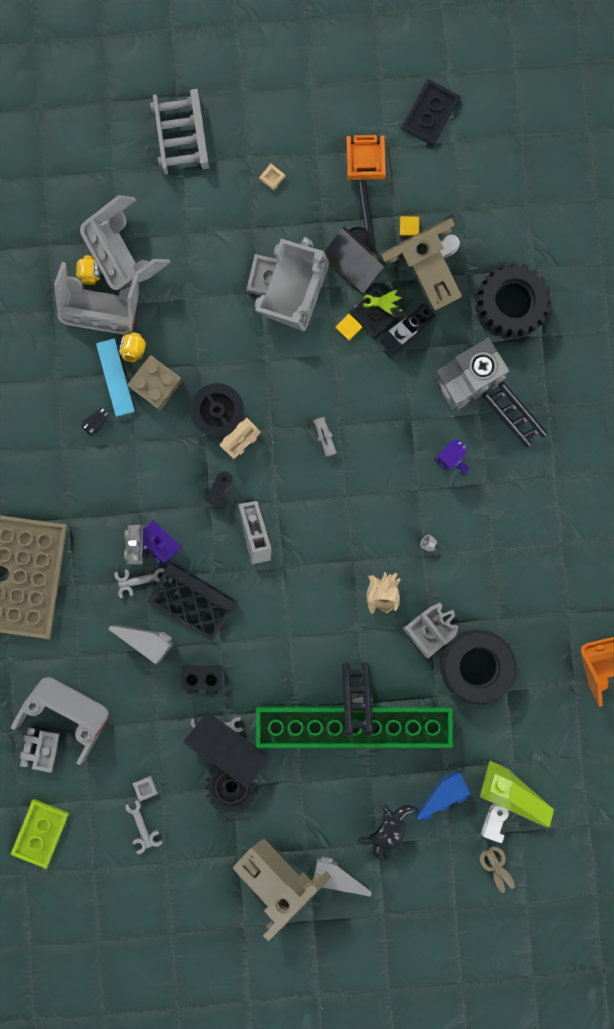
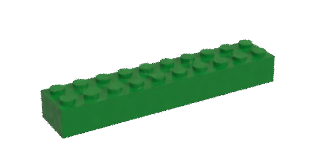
(326, 727)

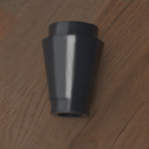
(94, 422)

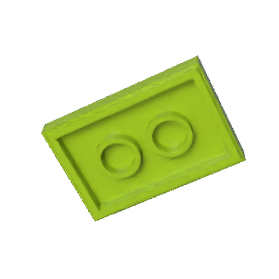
(39, 833)

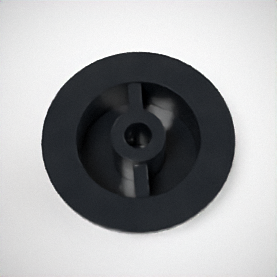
(216, 410)

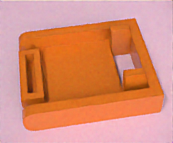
(365, 155)

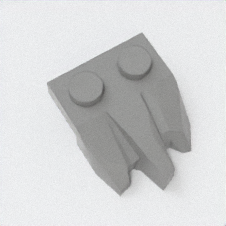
(134, 544)
(431, 630)

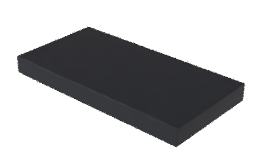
(226, 749)

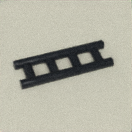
(516, 404)
(349, 706)

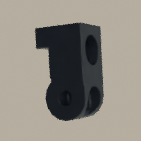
(219, 488)

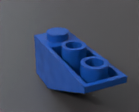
(447, 791)

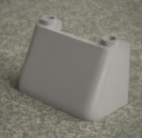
(294, 284)

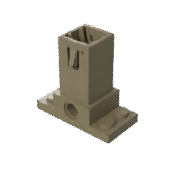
(428, 266)
(277, 884)

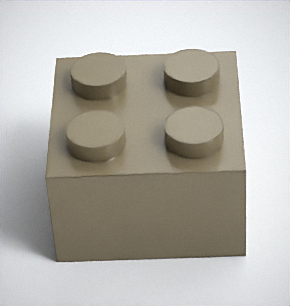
(155, 383)

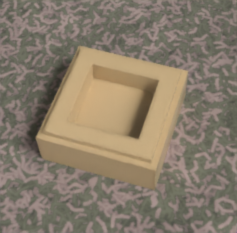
(272, 177)

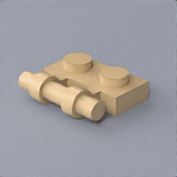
(240, 438)

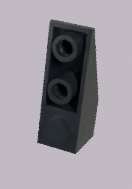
(407, 329)

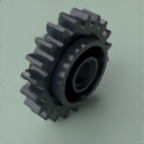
(226, 797)

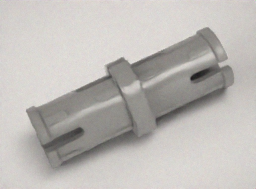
(321, 427)

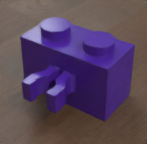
(452, 456)
(160, 543)

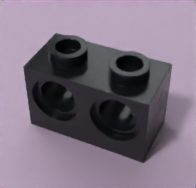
(201, 673)

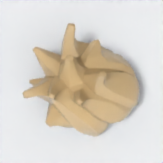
(383, 593)

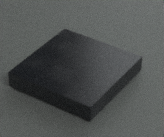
(372, 319)

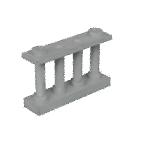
(195, 121)

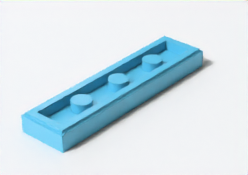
(115, 377)

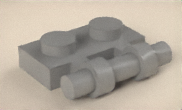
(45, 752)

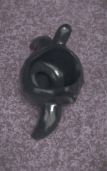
(390, 831)

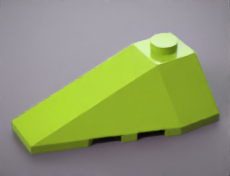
(512, 794)

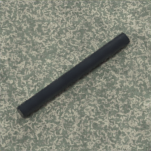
(366, 211)

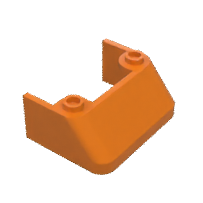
(598, 665)

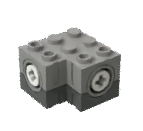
(471, 374)

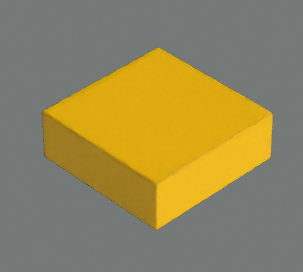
(409, 226)
(348, 327)

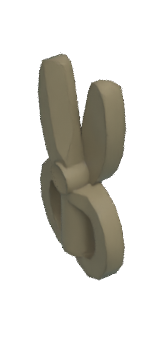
(499, 873)

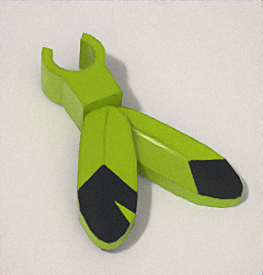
(386, 303)

